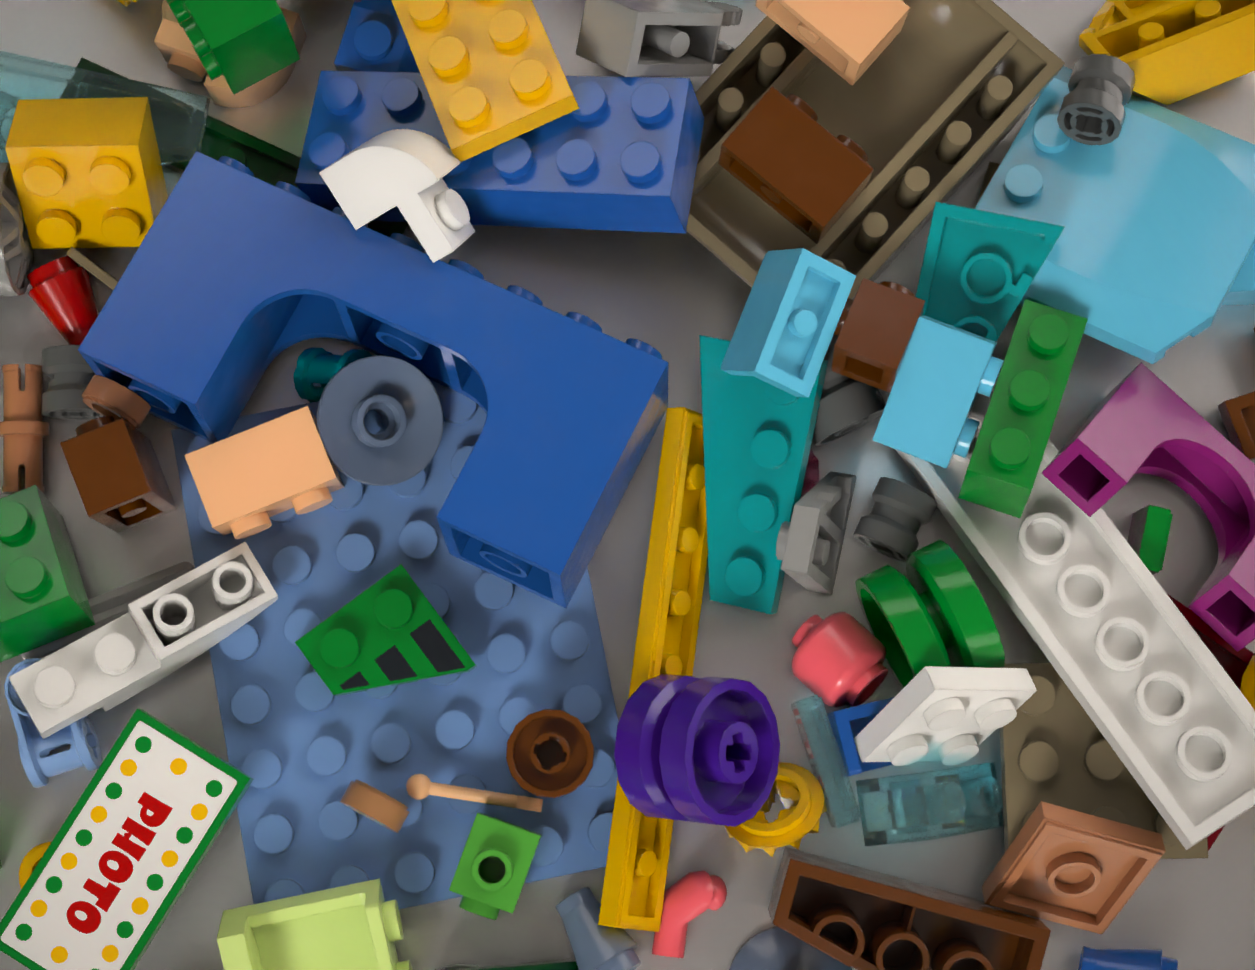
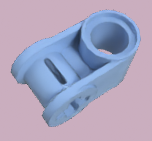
(36, 751)

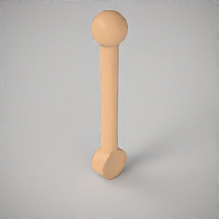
(420, 786)

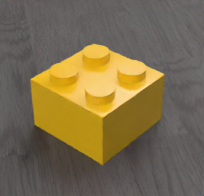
(86, 171)

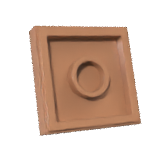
(1072, 868)

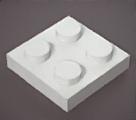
(944, 715)

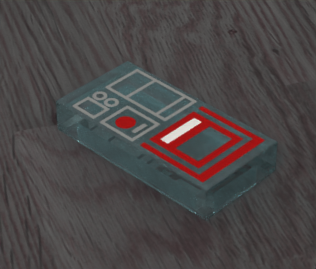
(826, 760)

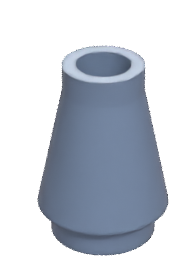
(593, 944)

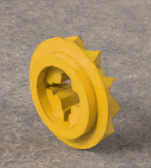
(803, 807)

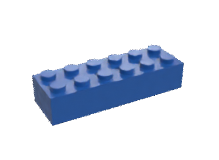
(606, 166)

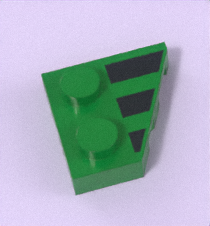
(384, 640)

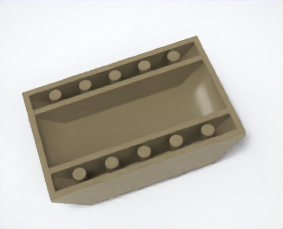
(918, 112)

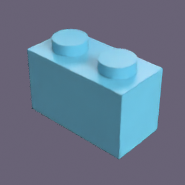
(937, 391)

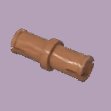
(22, 427)

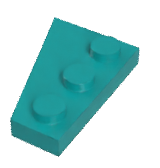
(980, 266)

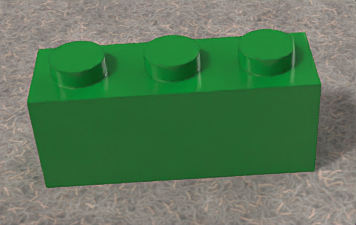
(1023, 408)

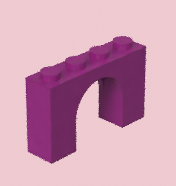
(1155, 432)

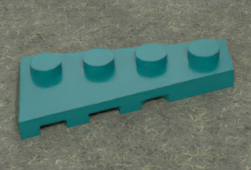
(753, 476)

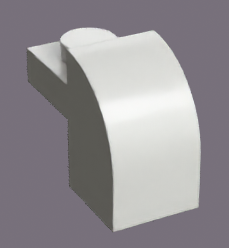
(405, 172)

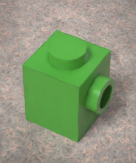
(494, 866)

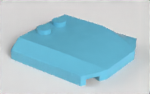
(1147, 220)

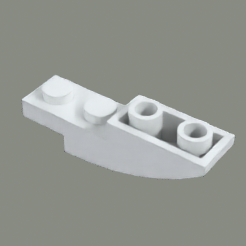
(146, 643)

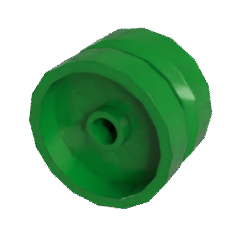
(930, 615)

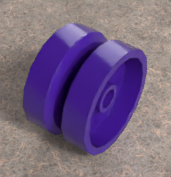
(697, 749)

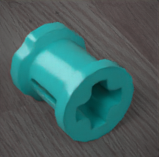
(319, 366)

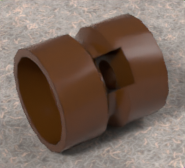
(550, 753)

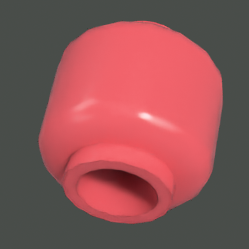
(838, 659)

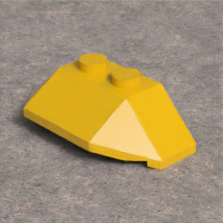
(1175, 44)

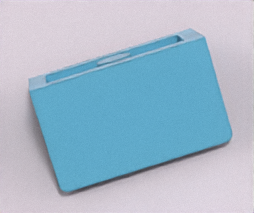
(789, 320)

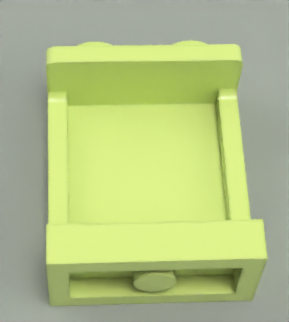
(315, 931)

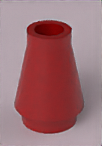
(65, 297)

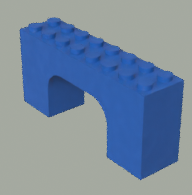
(258, 267)

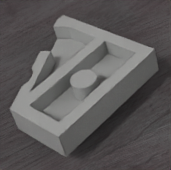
(815, 536)

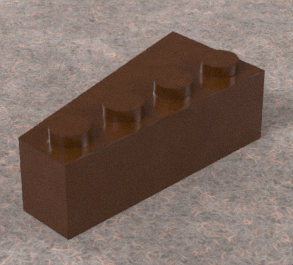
(898, 923)

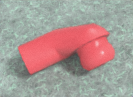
(683, 903)

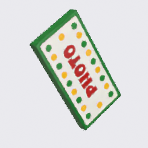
(123, 852)

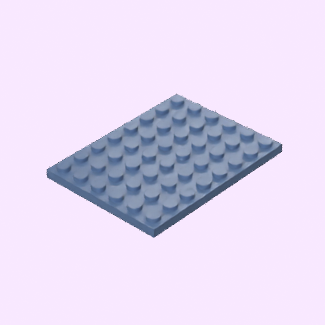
(451, 727)

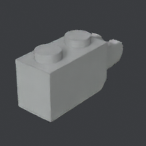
(656, 36)

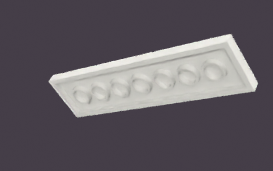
(1113, 644)

